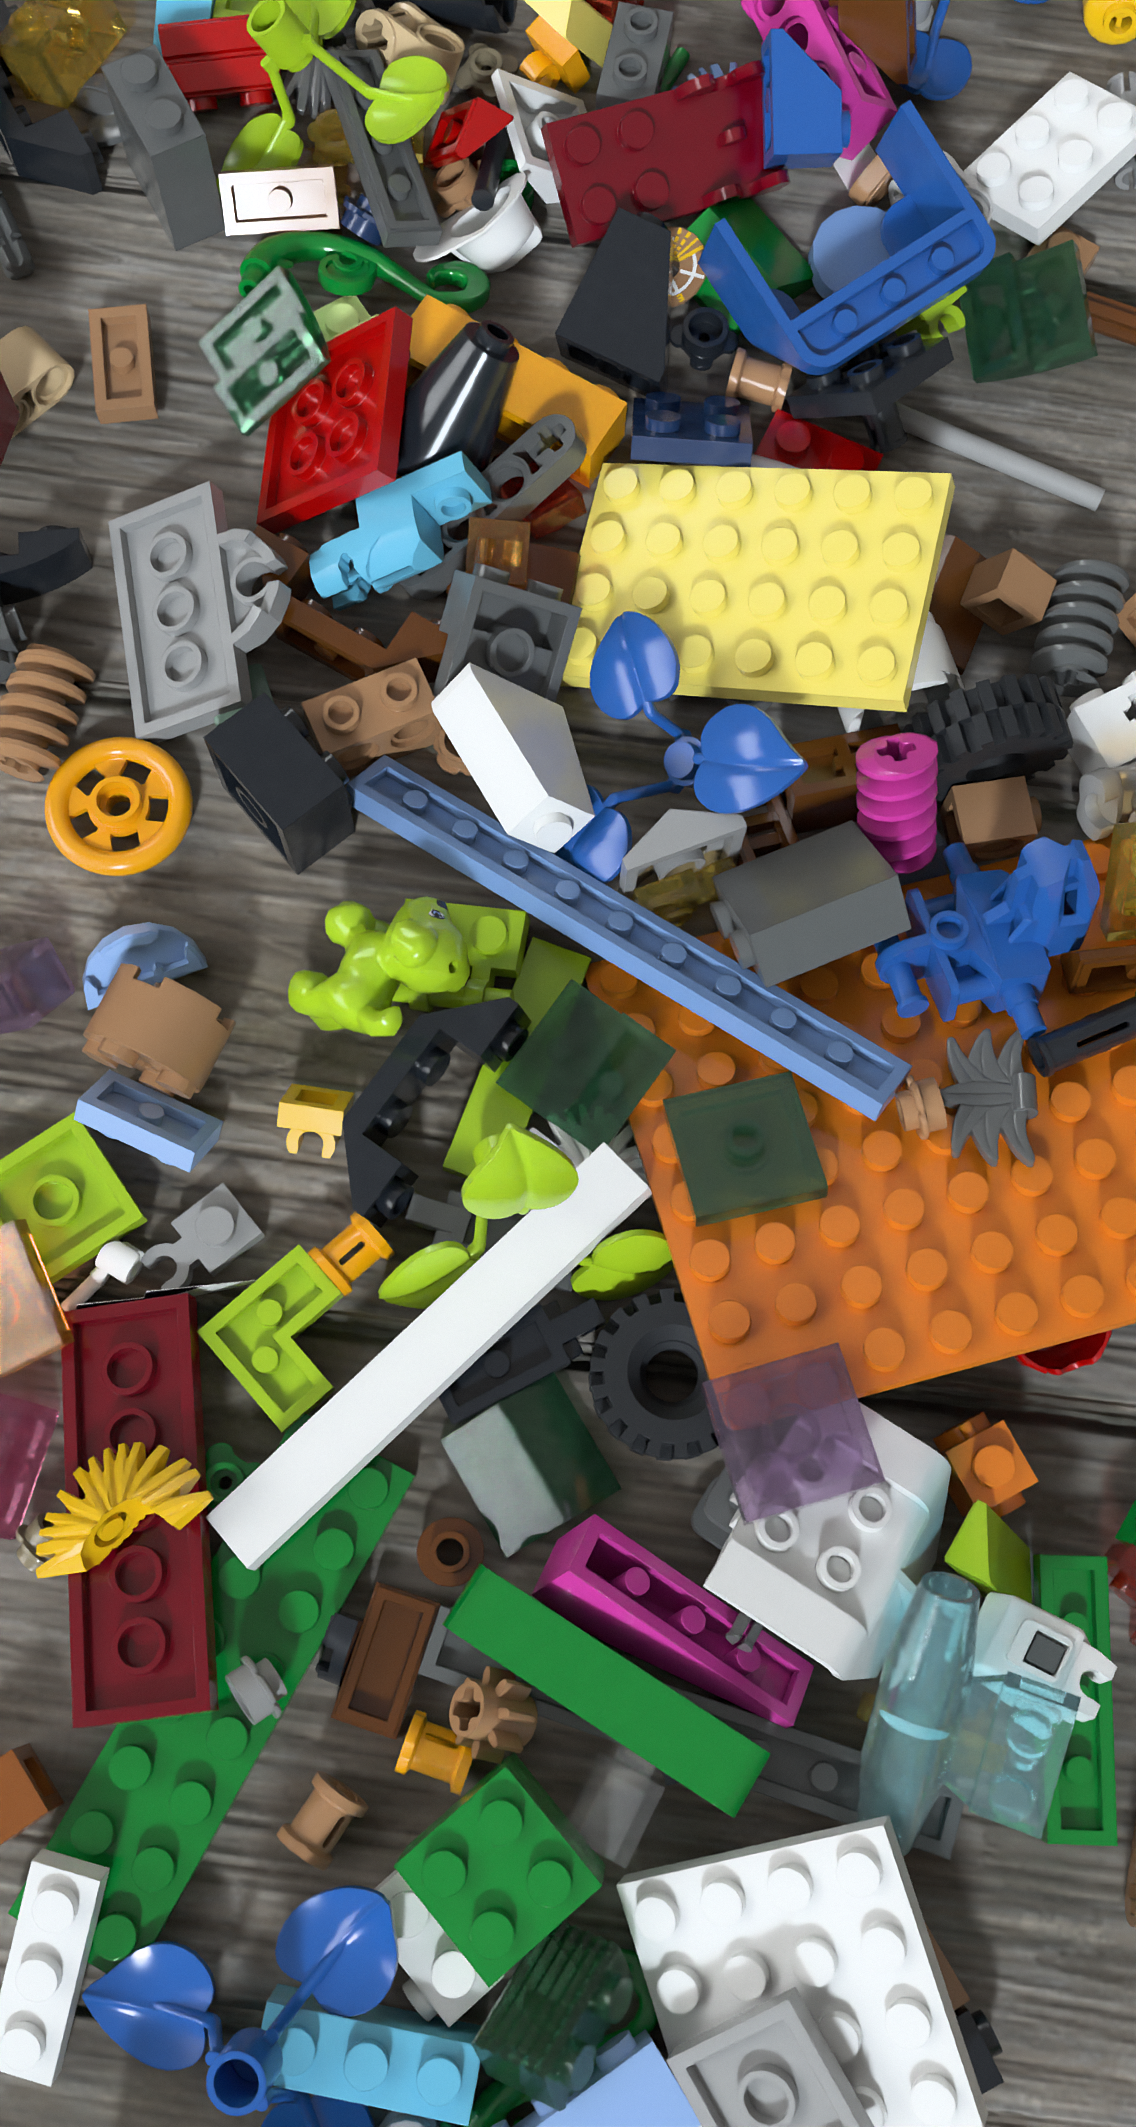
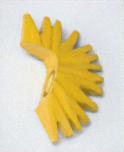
(114, 1505)

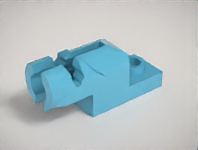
(398, 530)

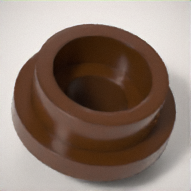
(472, 1551)

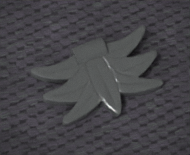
(991, 1098)

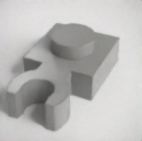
(212, 1234)

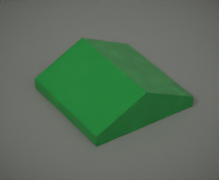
(765, 244)

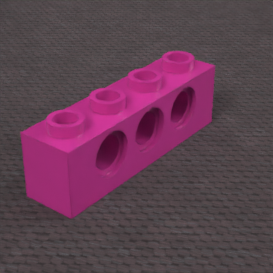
(817, 32)

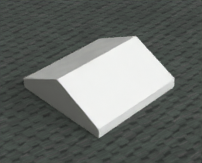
(532, 108)

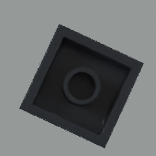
(282, 781)

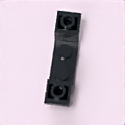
(50, 148)
(483, 1030)

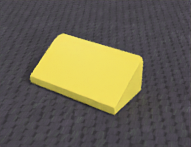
(577, 24)

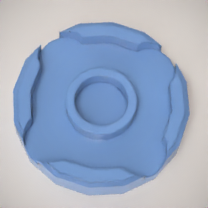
(846, 248)

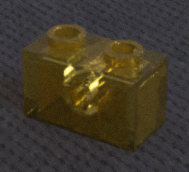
(59, 46)

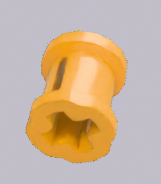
(373, 1249)
(434, 1753)

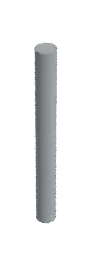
(1000, 458)

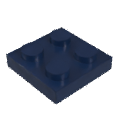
(691, 431)

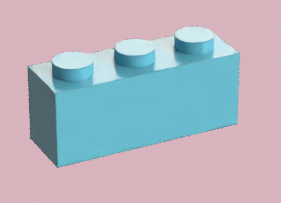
(378, 2058)

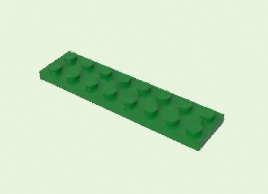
(173, 1779)

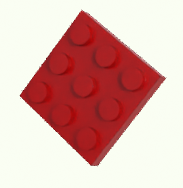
(341, 427)

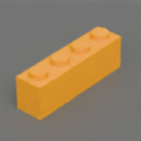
(537, 389)

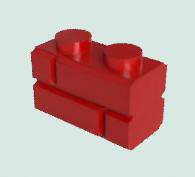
(216, 62)

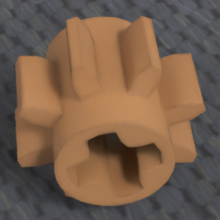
(493, 1715)

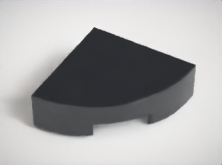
(339, 1646)

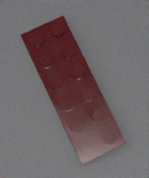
(147, 1609)

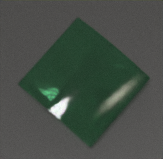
(1028, 315)
(265, 350)
(585, 1067)

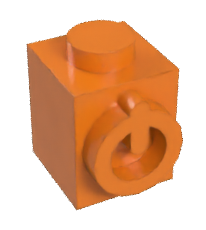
(985, 1465)

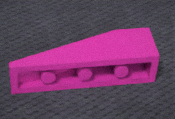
(664, 1618)

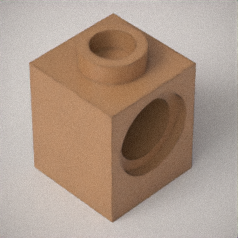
(991, 818)

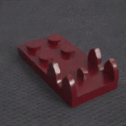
(662, 153)

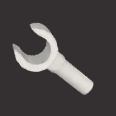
(114, 1260)

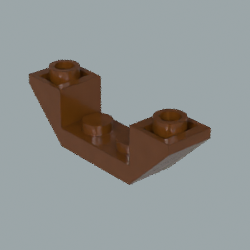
(347, 651)

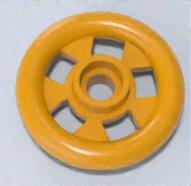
(110, 759)

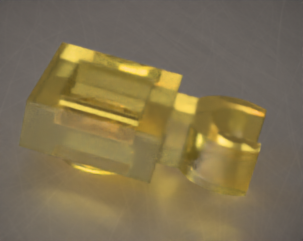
(681, 893)

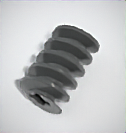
(1079, 625)

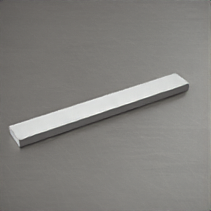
(425, 1360)

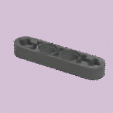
(537, 486)

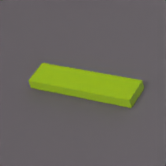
(490, 1108)

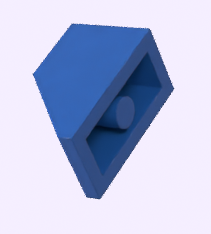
(799, 108)

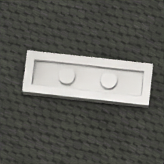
(48, 1964)

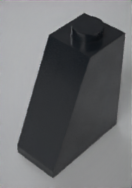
(624, 306)

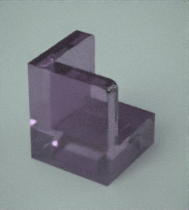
(30, 984)

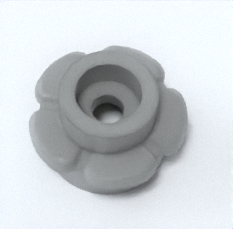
(256, 1689)

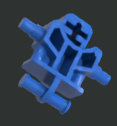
(993, 933)

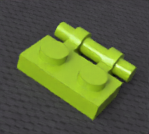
(495, 948)

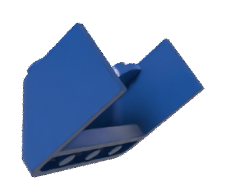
(934, 246)

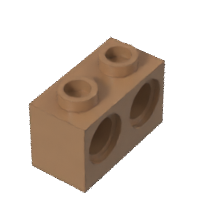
(374, 717)

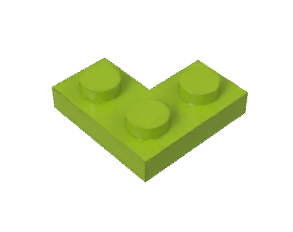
(258, 1336)

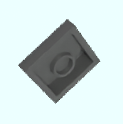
(507, 630)

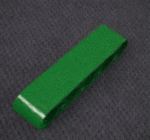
(607, 1690)

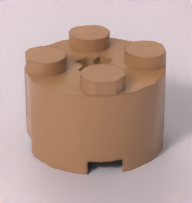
(159, 1031)

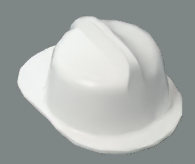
(491, 237)

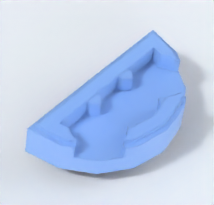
(153, 947)

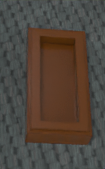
(386, 1660)

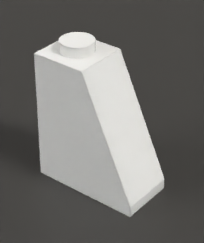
(517, 756)

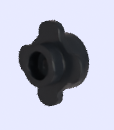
(707, 324)

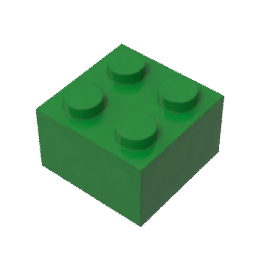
(501, 1869)

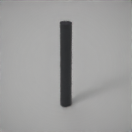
(490, 170)

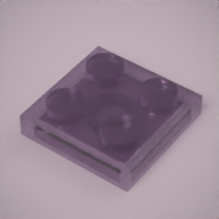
(792, 1433)

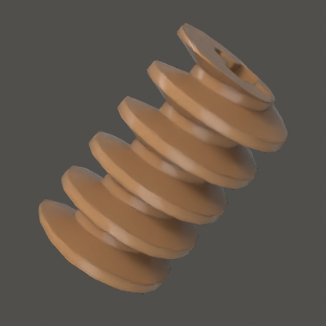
(36, 707)

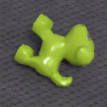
(416, 950)

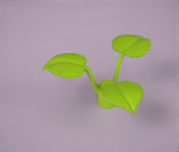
(290, 37)
(511, 1177)

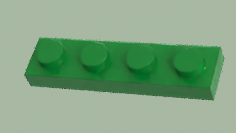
(1085, 1792)

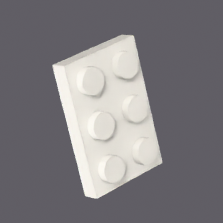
(1056, 157)

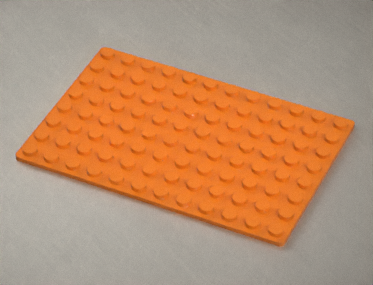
(913, 1251)

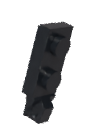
(527, 1353)

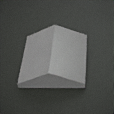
(679, 843)

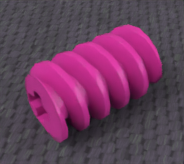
(899, 798)

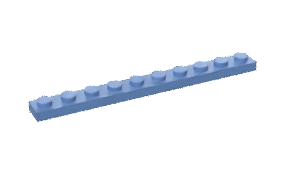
(632, 938)

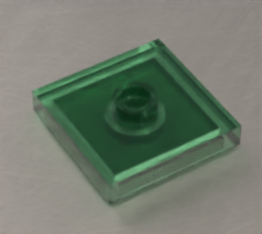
(744, 1149)

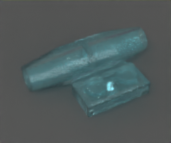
(937, 1724)

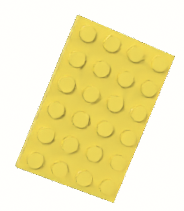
(767, 577)

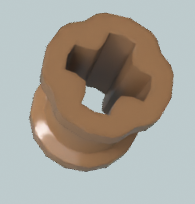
(758, 380)
(322, 1820)

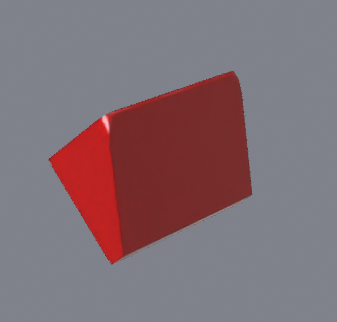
(463, 131)

